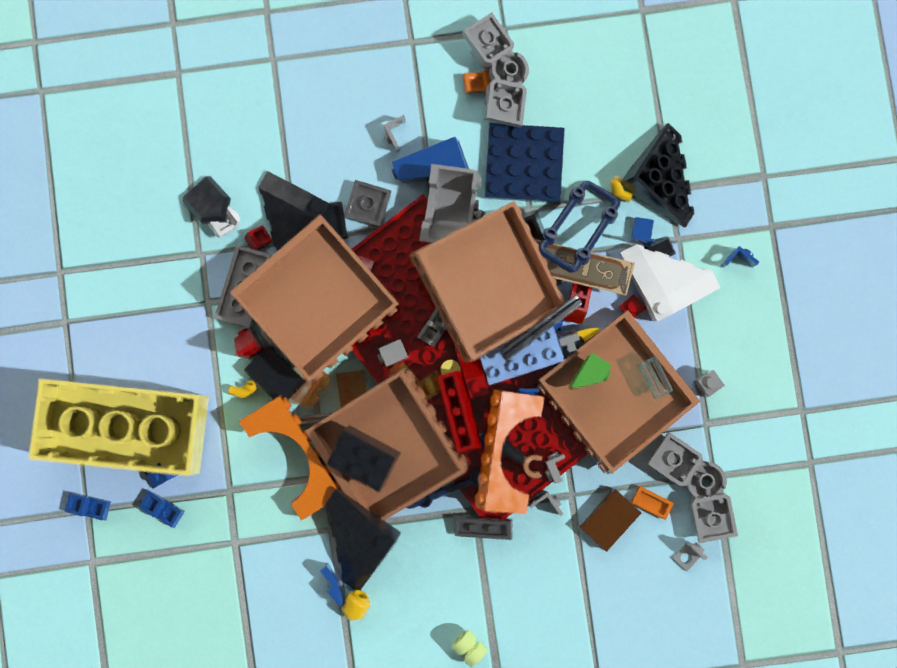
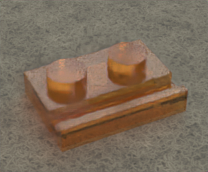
(351, 386)
(312, 396)

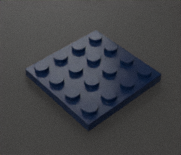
(524, 163)

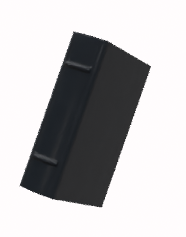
(274, 374)

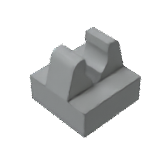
(568, 338)

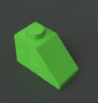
(591, 372)

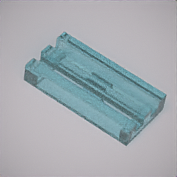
(648, 380)

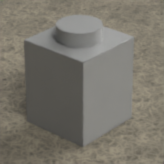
(392, 353)
(709, 383)

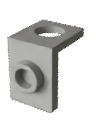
(390, 125)
(553, 500)
(696, 552)

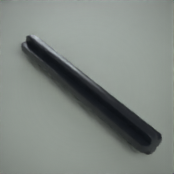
(540, 328)

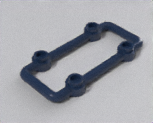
(582, 255)
(473, 479)

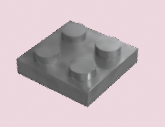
(367, 203)

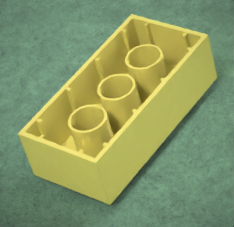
(119, 427)

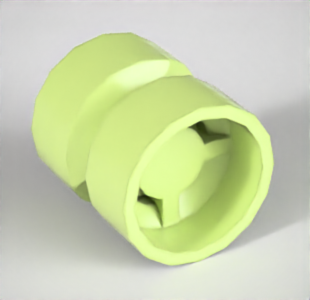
(469, 648)

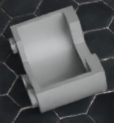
(449, 201)

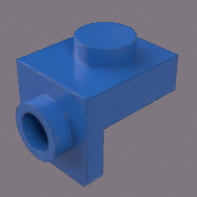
(156, 479)

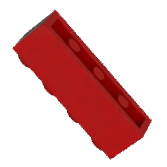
(459, 412)

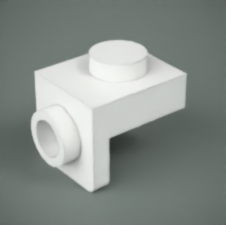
(224, 228)

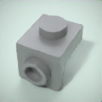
(552, 472)

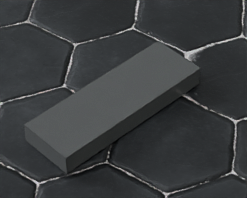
(483, 527)

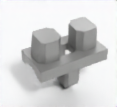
(430, 336)

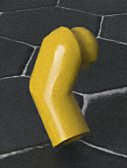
(618, 191)
(243, 392)

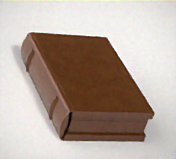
(610, 519)

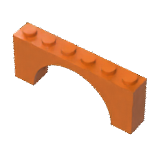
(506, 411)
(278, 418)

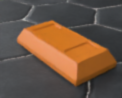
(652, 502)

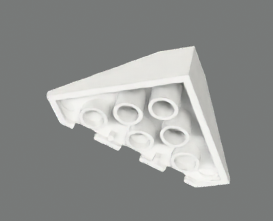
(666, 282)

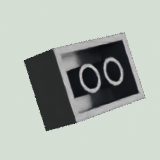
(363, 458)

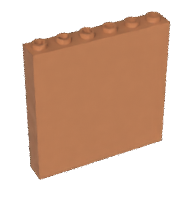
(488, 281)
(315, 299)
(617, 414)
(402, 419)

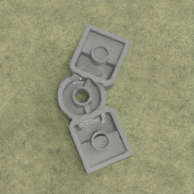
(493, 51)
(709, 506)

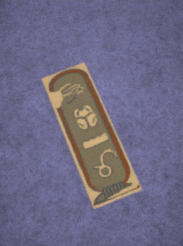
(599, 273)

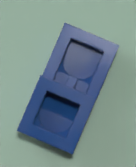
(87, 506)
(161, 508)
(335, 590)

